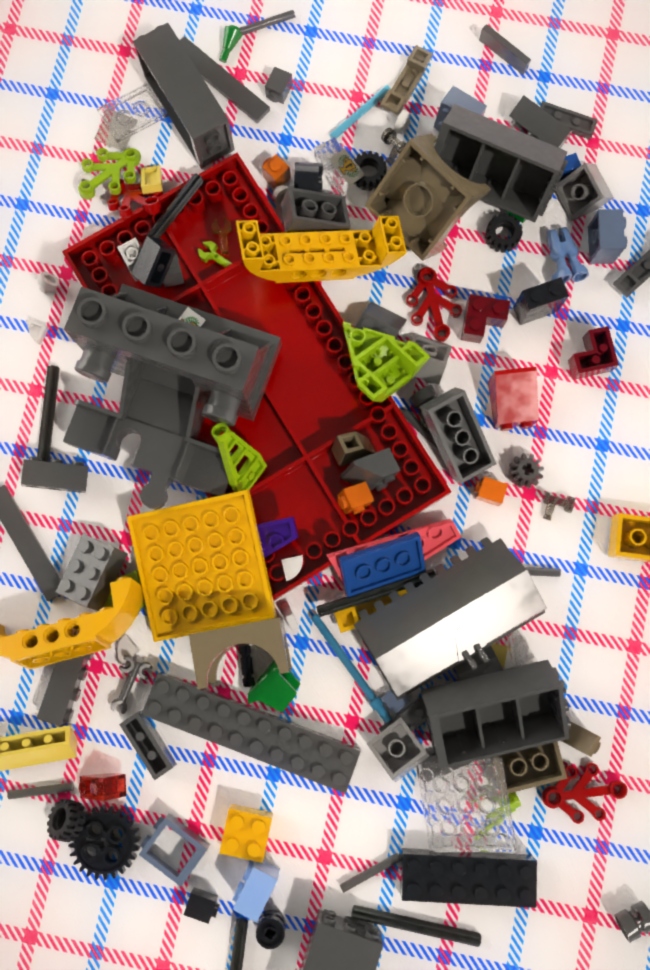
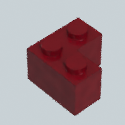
(482, 312)
(598, 355)

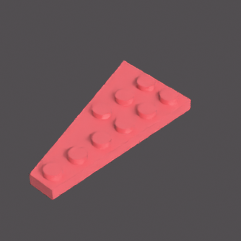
(433, 539)

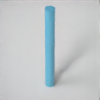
(359, 113)

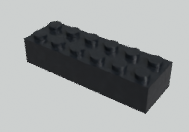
(468, 878)

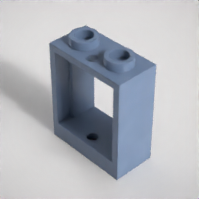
(186, 833)

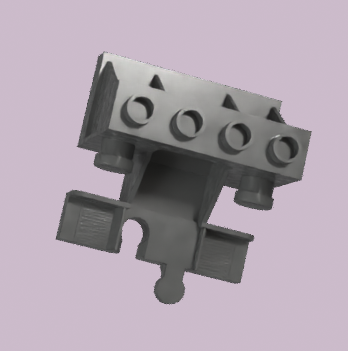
(170, 384)

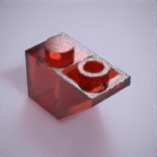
(102, 786)

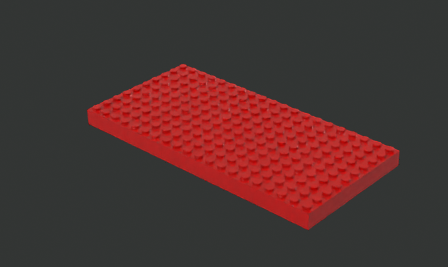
(310, 387)

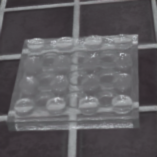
(466, 807)

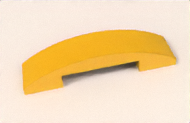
(348, 617)

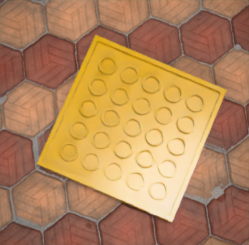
(201, 566)

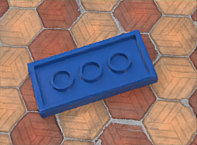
(382, 564)

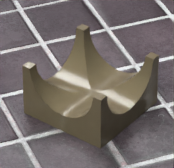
(424, 196)
(212, 645)

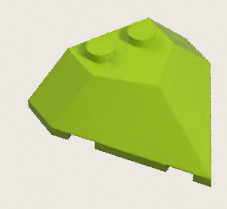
(382, 362)

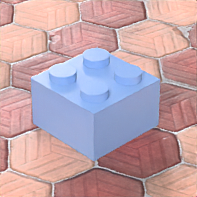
(255, 891)

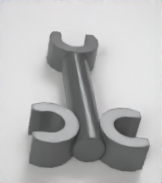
(134, 668)

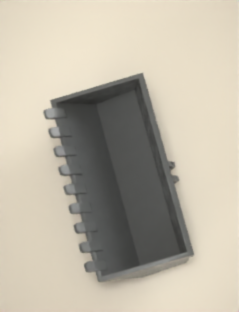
(450, 616)

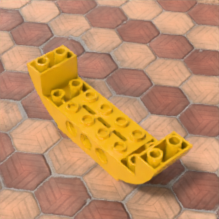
(320, 254)
(78, 635)

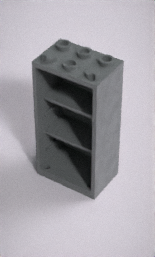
(184, 95)
(511, 163)
(496, 713)
(342, 944)

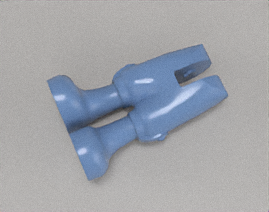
(562, 247)

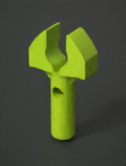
(213, 255)

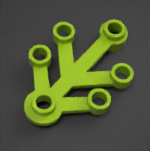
(129, 157)

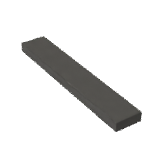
(226, 83)
(28, 545)

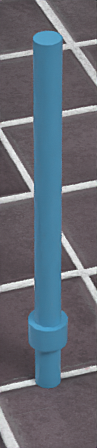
(375, 702)

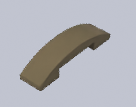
(407, 81)

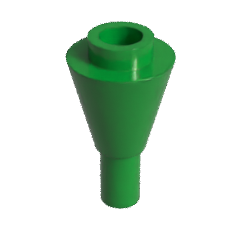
(231, 38)

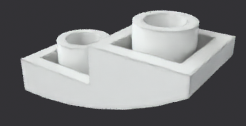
(130, 253)

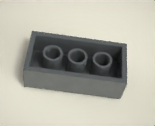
(458, 435)

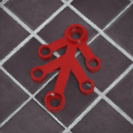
(151, 204)
(433, 301)
(580, 793)

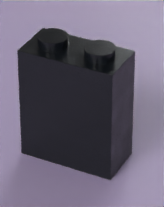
(540, 301)

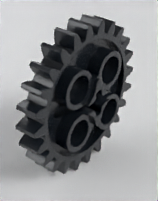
(102, 862)

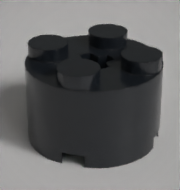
(308, 176)

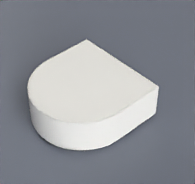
(402, 122)

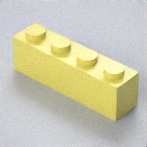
(37, 747)

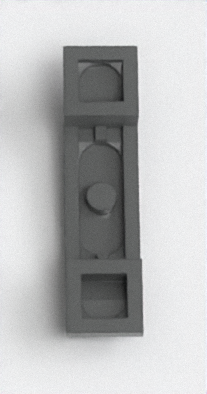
(634, 276)

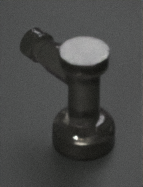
(389, 137)
(551, 501)

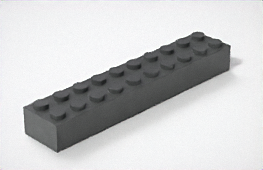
(252, 732)

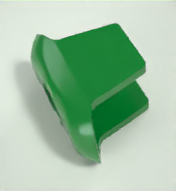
(274, 688)

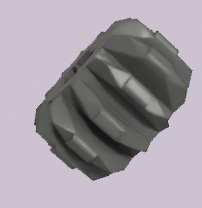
(533, 469)

